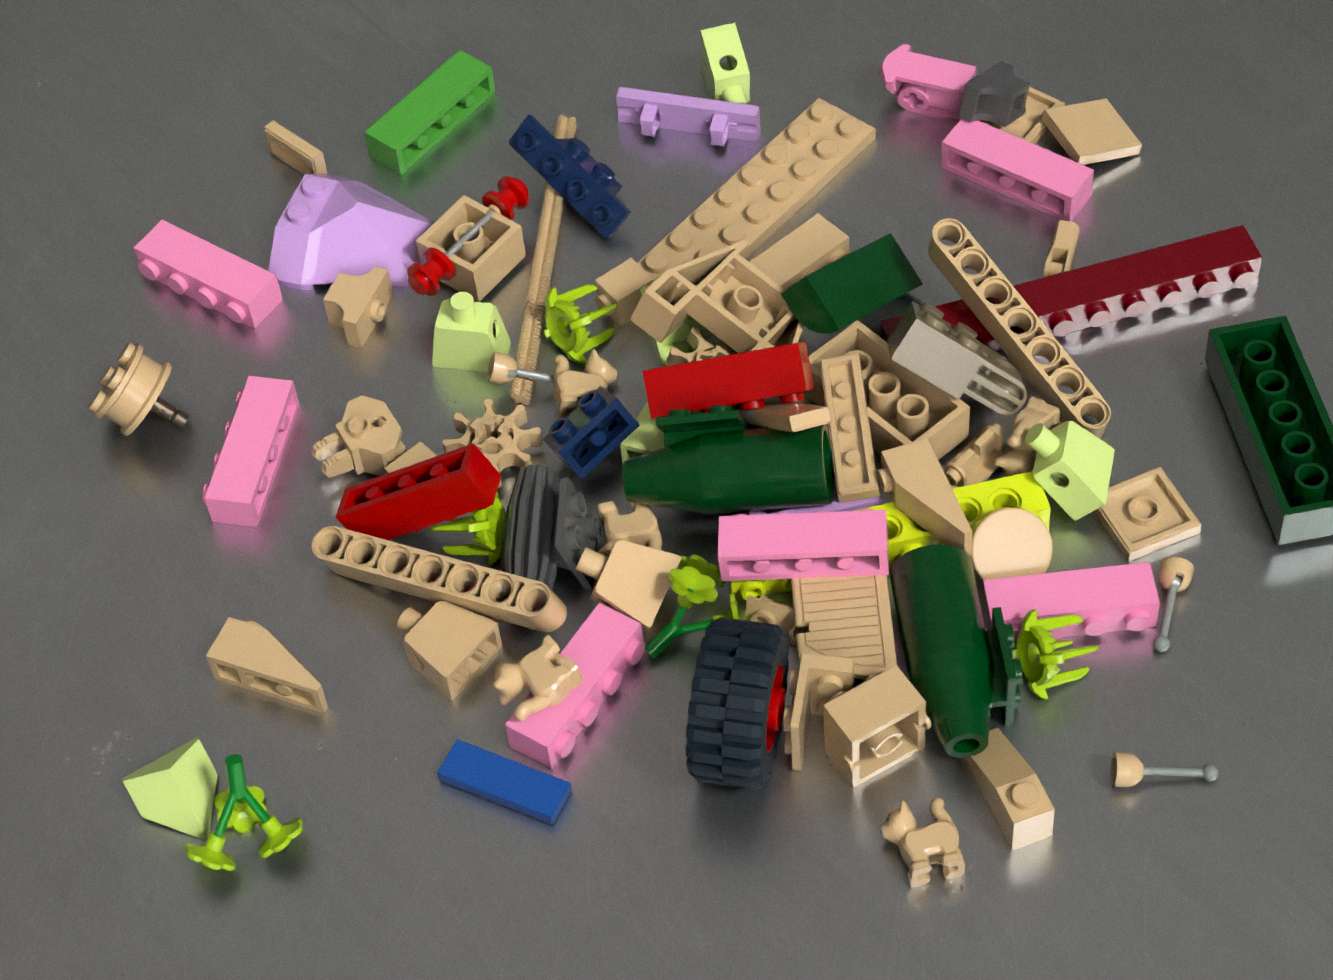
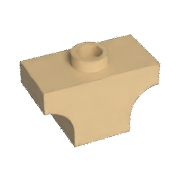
(358, 303)

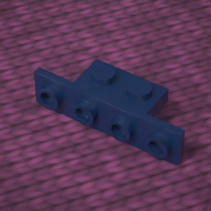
(573, 174)

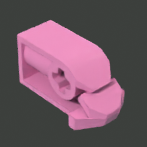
(926, 82)

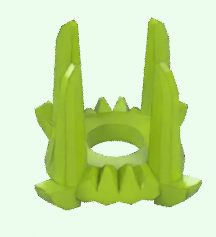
(561, 307)
(487, 528)
(1035, 640)

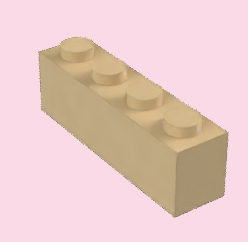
(803, 251)

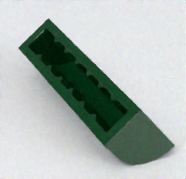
(852, 286)

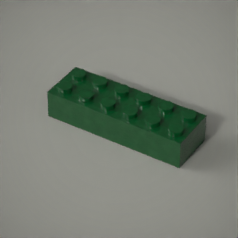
(1277, 424)

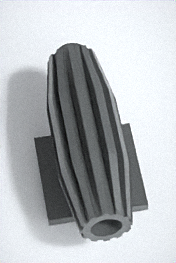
(547, 527)

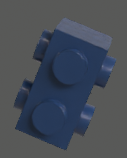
(590, 431)

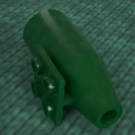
(724, 466)
(948, 649)

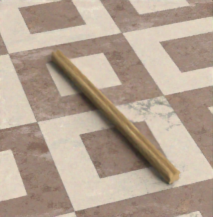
(540, 278)

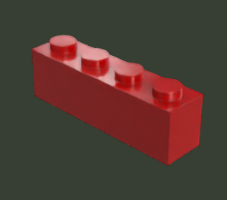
(730, 380)
(420, 494)

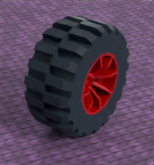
(737, 703)

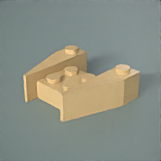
(724, 297)

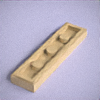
(786, 416)
(849, 428)

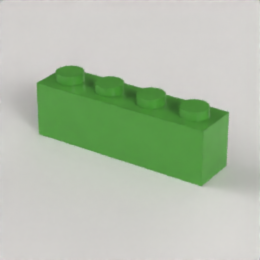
(430, 112)

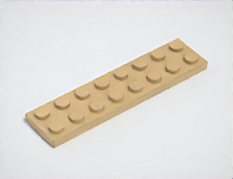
(767, 187)

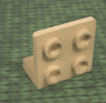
(811, 688)

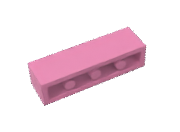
(1017, 169)
(208, 274)
(251, 451)
(803, 545)
(1102, 596)
(603, 653)

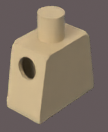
(630, 579)
(449, 644)

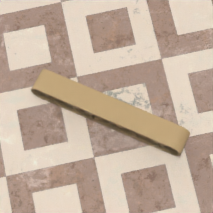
(1016, 312)
(382, 562)

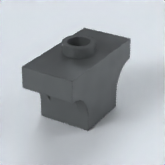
(995, 96)

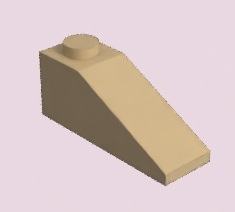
(924, 493)
(257, 661)
(1012, 792)

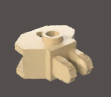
(363, 440)

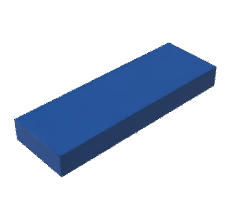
(504, 781)

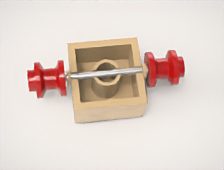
(472, 243)

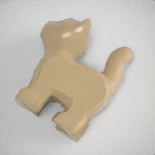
(573, 385)
(1023, 456)
(637, 527)
(543, 673)
(926, 845)

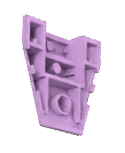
(345, 229)

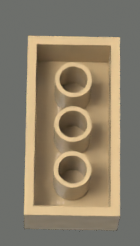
(898, 401)

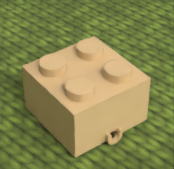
(874, 725)

